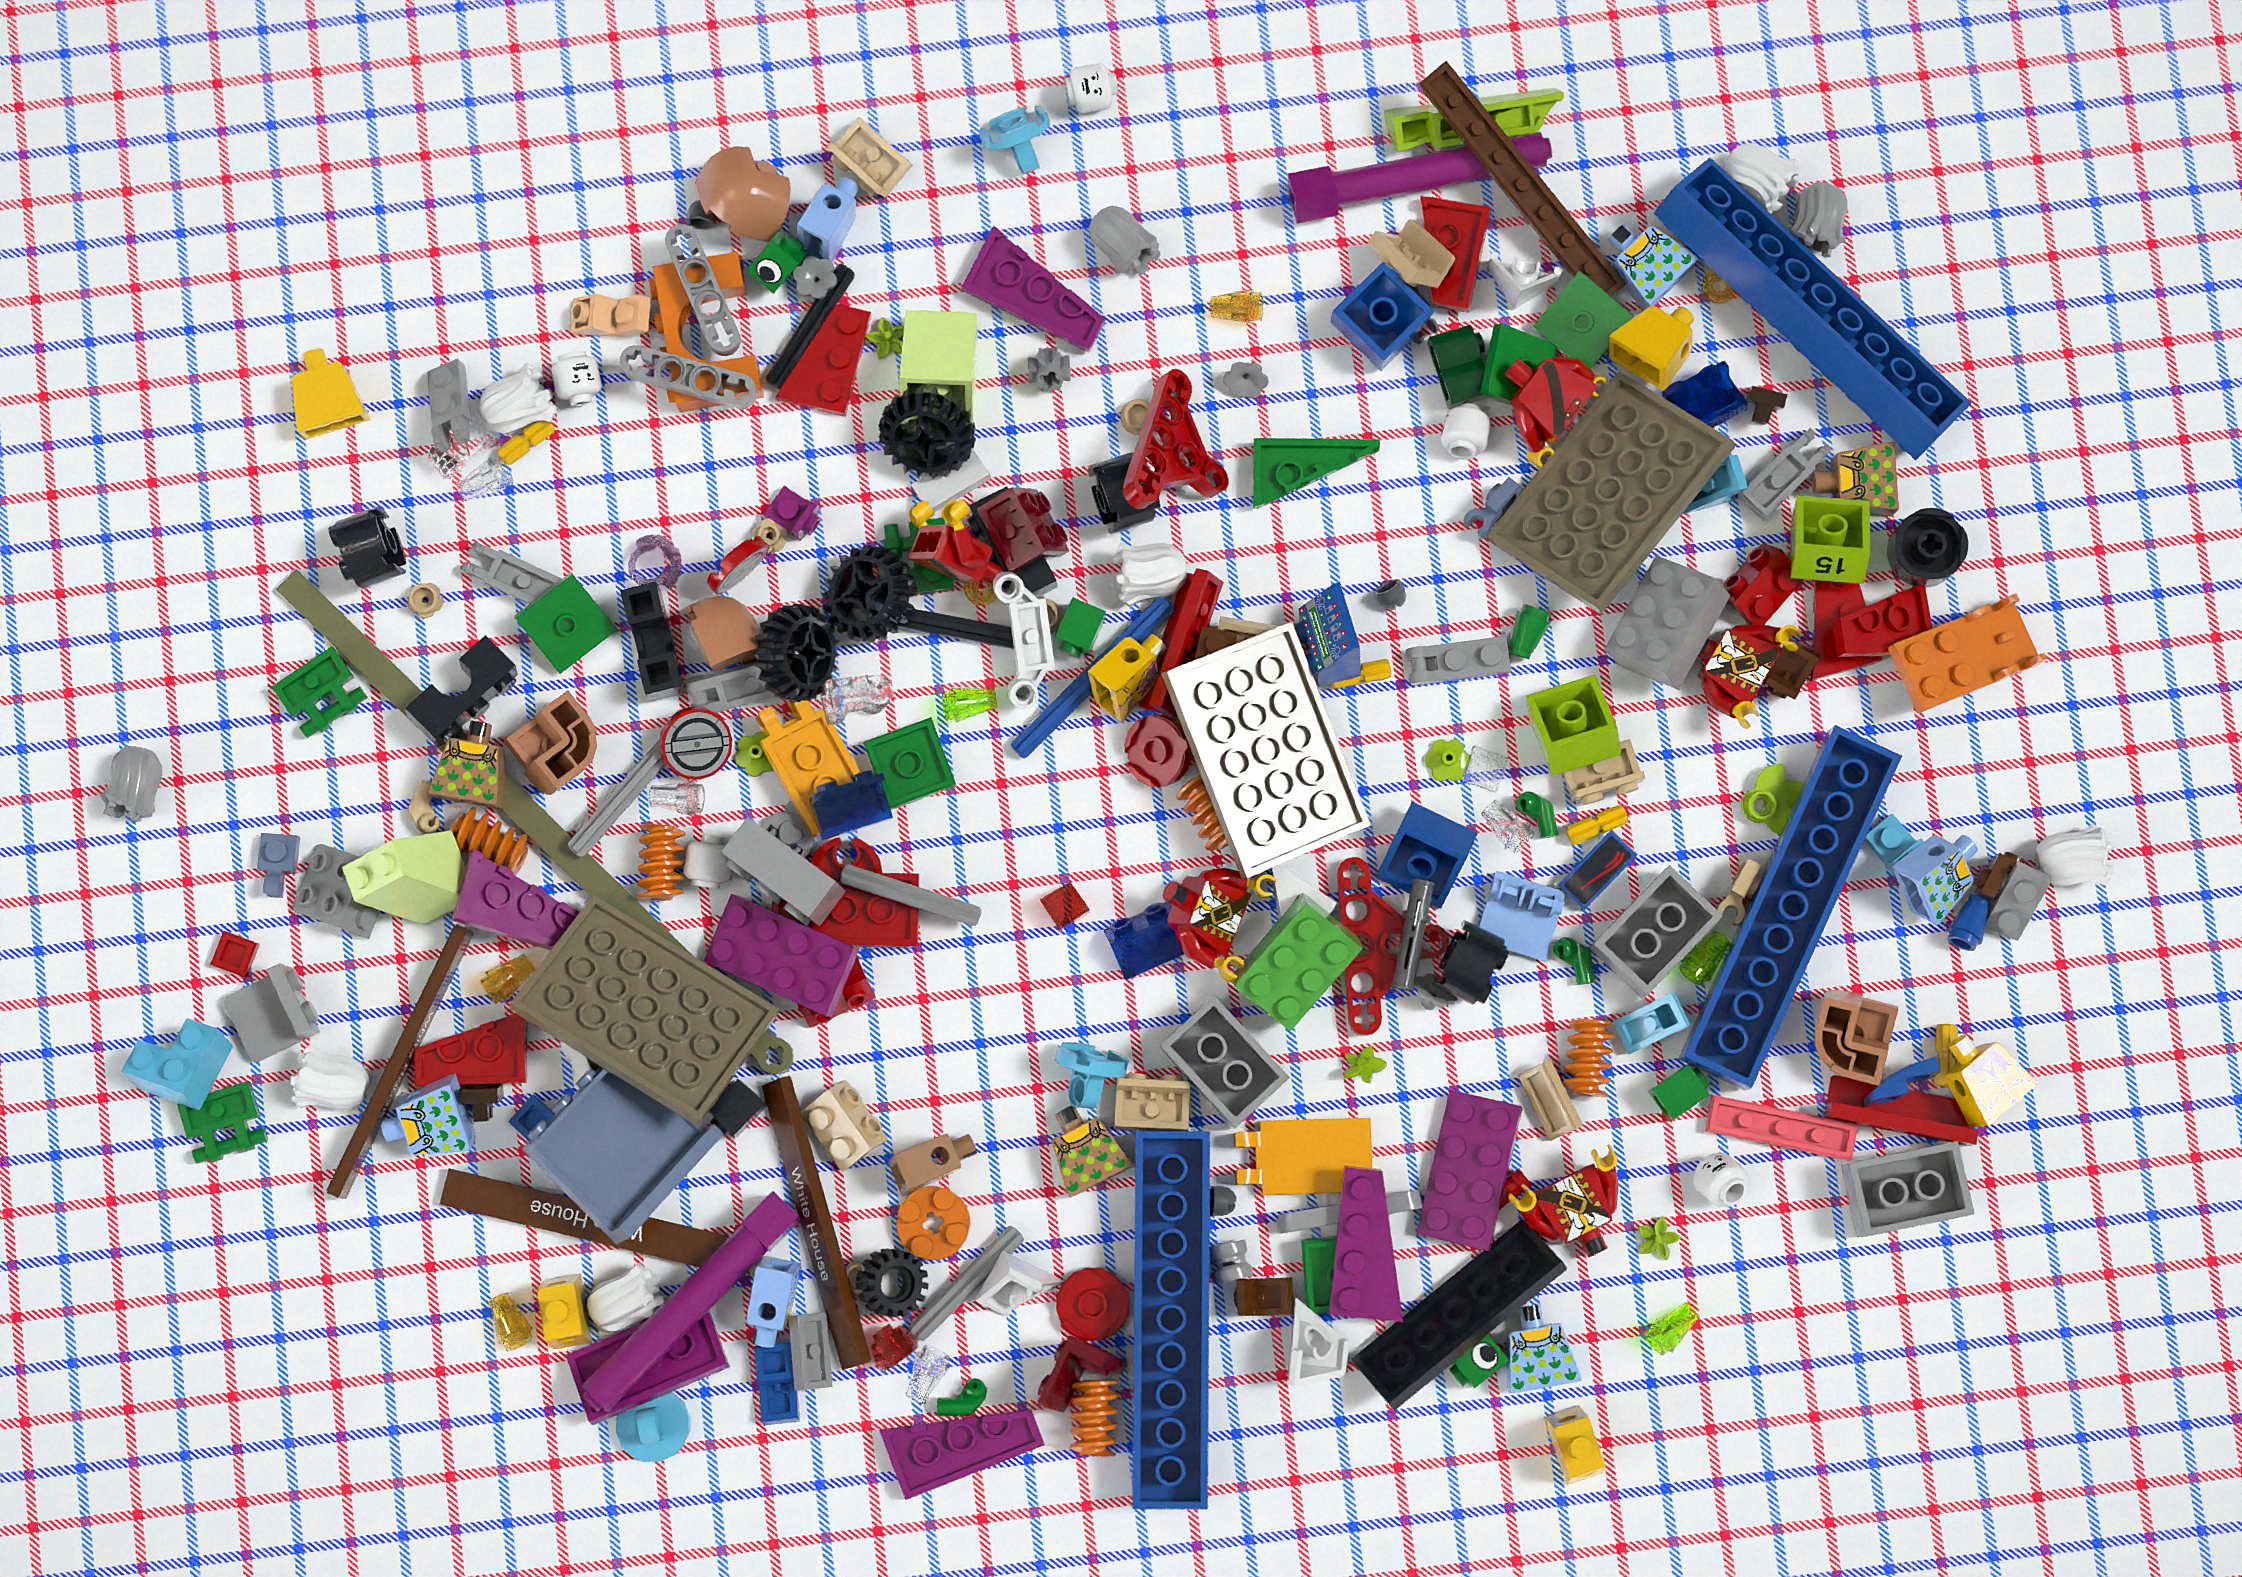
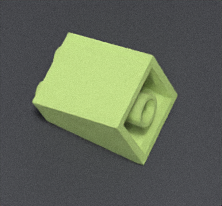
(941, 353)
(409, 877)

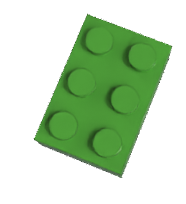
(1297, 961)

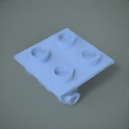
(1522, 914)

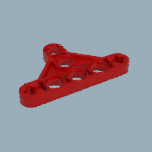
(1177, 436)
(1375, 927)

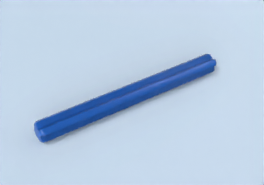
(1081, 687)

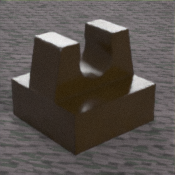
(1764, 402)
(482, 1099)

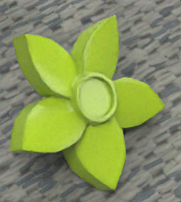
(887, 338)
(1364, 1065)
(1657, 1238)

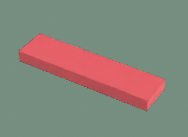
(1781, 1127)

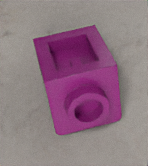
(794, 513)

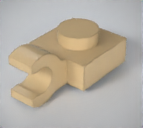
(1744, 883)

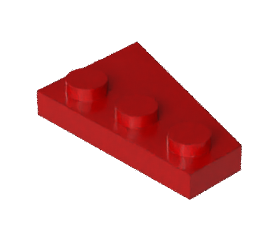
(1462, 231)
(830, 363)
(1832, 602)
(1882, 624)
(478, 1056)

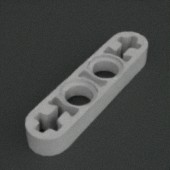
(699, 291)
(689, 373)
(1329, 1214)

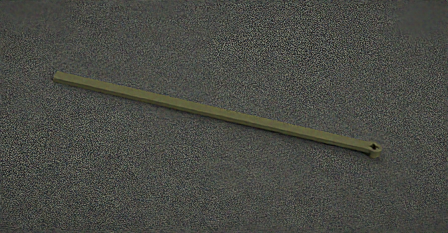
(517, 802)

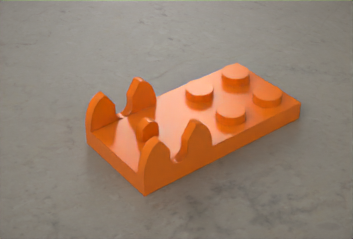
(1965, 654)

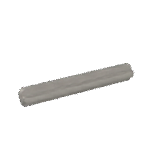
(617, 802)
(910, 895)
(964, 1284)

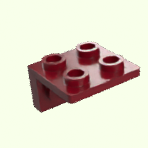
(1023, 527)
(1071, 1360)

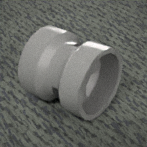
(1231, 1252)

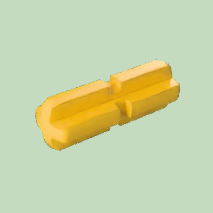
(519, 445)
(1370, 672)
(1590, 827)
(1944, 1036)

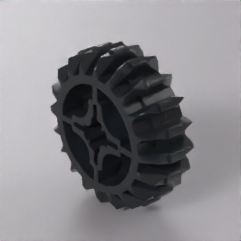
(939, 419)
(880, 600)
(791, 631)

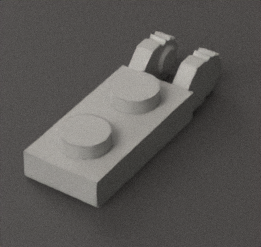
(449, 404)
(1782, 477)
(511, 574)

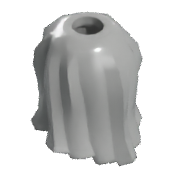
(1820, 217)
(1123, 240)
(132, 784)

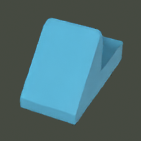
(1721, 486)
(1891, 841)
(1651, 1023)

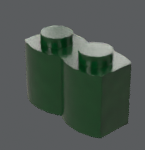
(1458, 365)

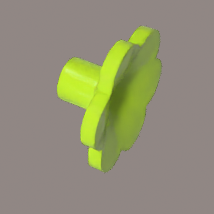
(746, 759)
(1442, 768)

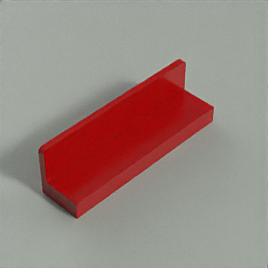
(1192, 610)
(1915, 1114)

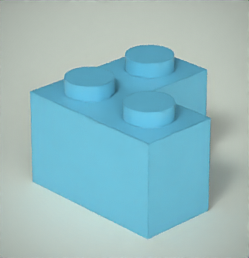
(185, 1070)

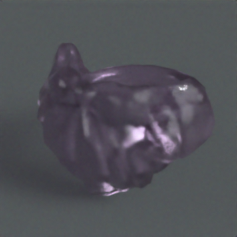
(648, 543)

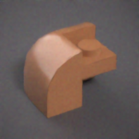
(744, 193)
(724, 631)
(555, 744)
(1854, 1035)

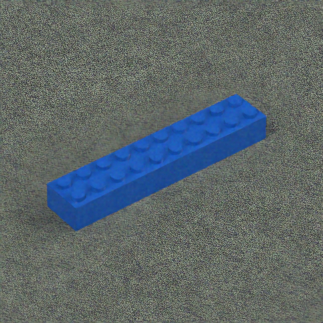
(1812, 308)
(1790, 908)
(1171, 1320)

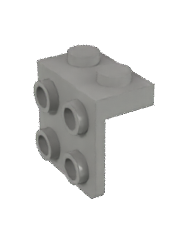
(327, 895)
(272, 1013)

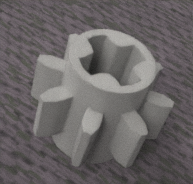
(1049, 369)

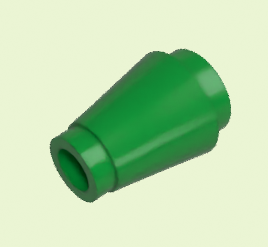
(1528, 630)

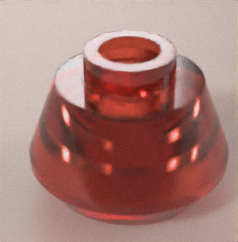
(892, 1346)

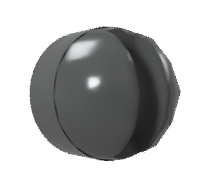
(698, 218)
(1391, 593)
(1221, 1201)

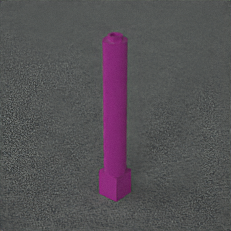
(1320, 192)
(690, 1302)

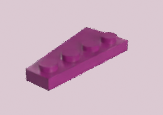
(1021, 287)
(509, 906)
(1364, 1261)
(952, 1449)

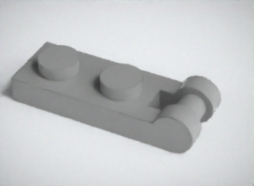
(1459, 660)
(734, 688)

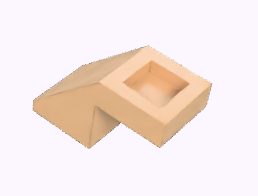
(610, 317)

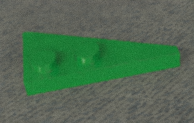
(1293, 463)

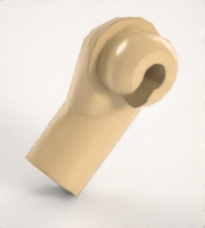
(421, 810)

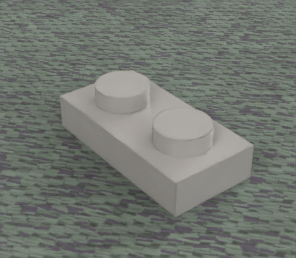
(2017, 900)
(810, 1351)

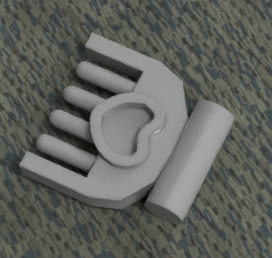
(791, 830)

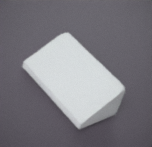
(957, 484)

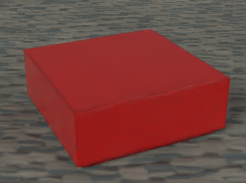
(235, 954)

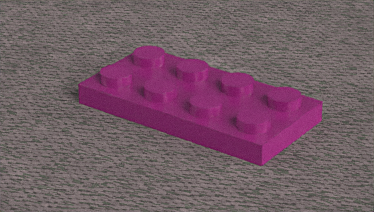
(781, 955)
(1469, 1170)
(688, 1361)

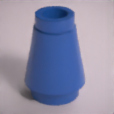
(1969, 924)

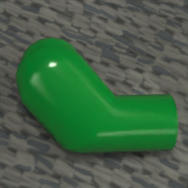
(1540, 810)
(1577, 956)
(966, 1402)

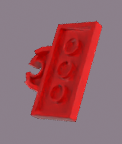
(861, 916)

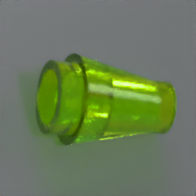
(967, 702)
(1704, 959)
(1669, 1330)

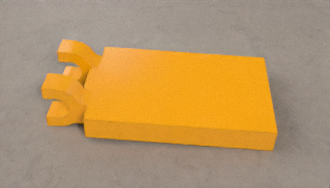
(805, 755)
(1305, 1154)

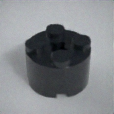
(1110, 497)
(1942, 534)
(368, 548)
(1470, 963)

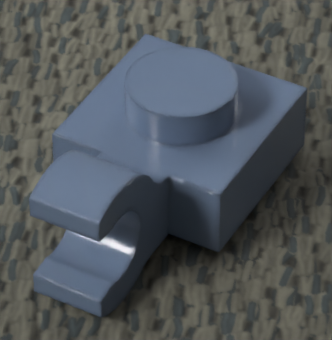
(1497, 503)
(277, 856)

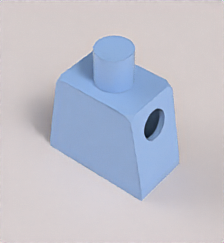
(828, 219)

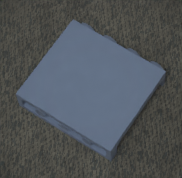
(617, 1151)

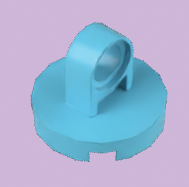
(1015, 130)
(1089, 1071)
(654, 1428)

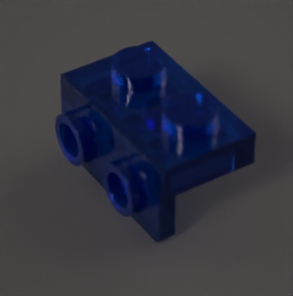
(1708, 395)
(850, 805)
(1143, 940)

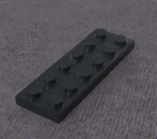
(1458, 1314)

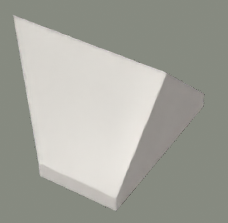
(1521, 280)
(1013, 1284)
(1315, 1349)

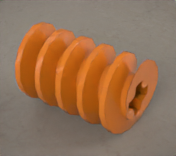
(1201, 803)
(494, 845)
(661, 862)
(1588, 1057)
(1094, 1417)

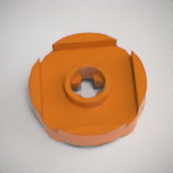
(952, 1232)

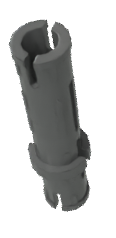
(1420, 891)

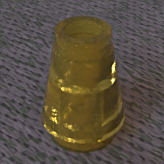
(1238, 306)
(506, 978)
(510, 1323)

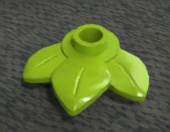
(1777, 795)

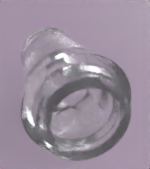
(487, 478)
(679, 797)
(1508, 827)
(928, 1370)

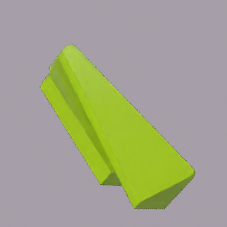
(1513, 112)

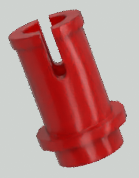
(1514, 1186)

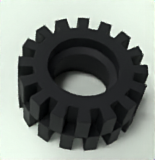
(911, 1287)

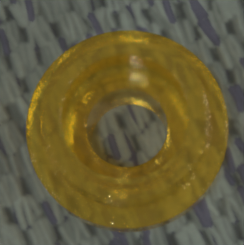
(1711, 294)
(974, 596)

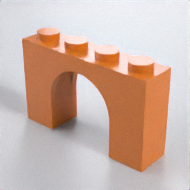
(676, 308)

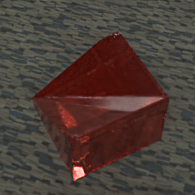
(1065, 906)

